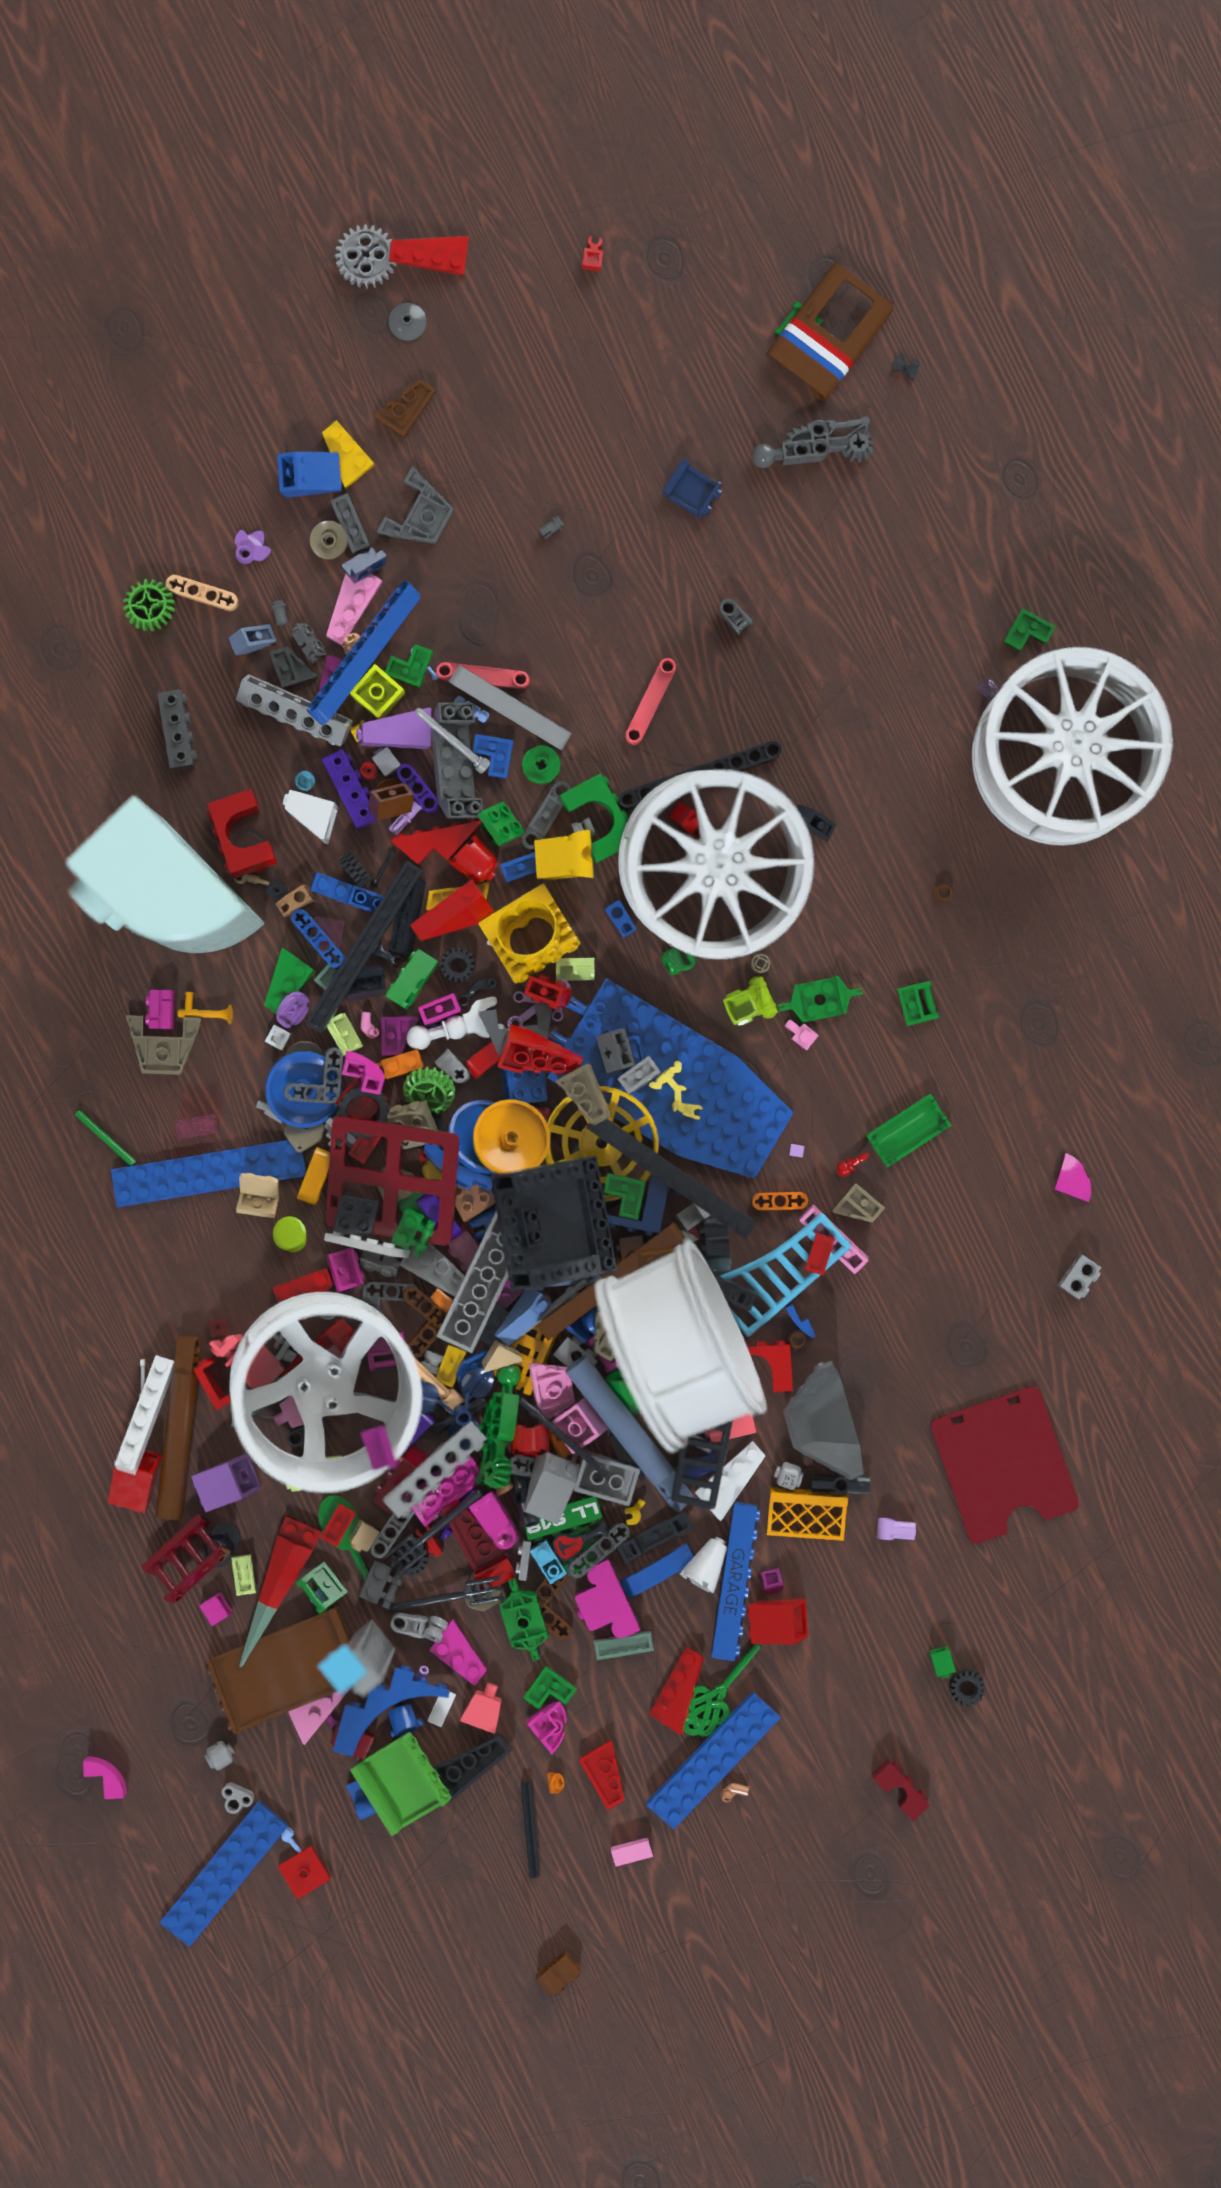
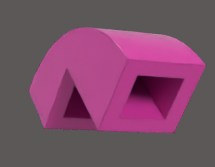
(362, 1067)
(112, 1779)

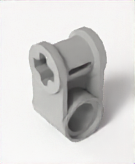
(451, 1065)
(410, 1625)

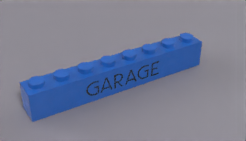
(734, 1579)

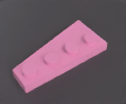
(351, 606)

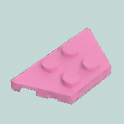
(551, 1389)
(312, 1715)

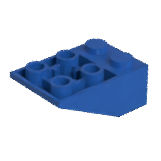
(308, 473)

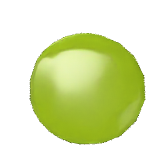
(290, 1234)

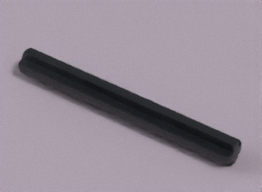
(530, 1830)

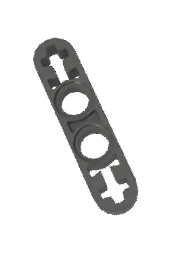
(598, 1550)

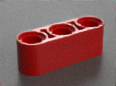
(482, 1061)

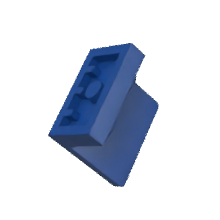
(524, 1086)

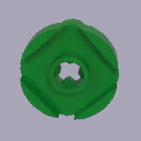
(535, 755)

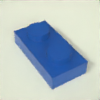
(519, 867)

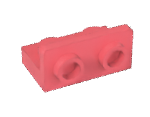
(227, 1346)

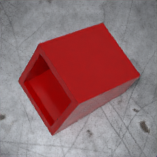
(135, 1490)
(778, 1621)

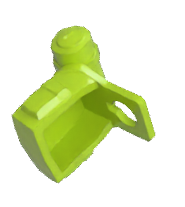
(750, 1002)

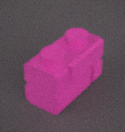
(161, 1009)
(439, 1009)

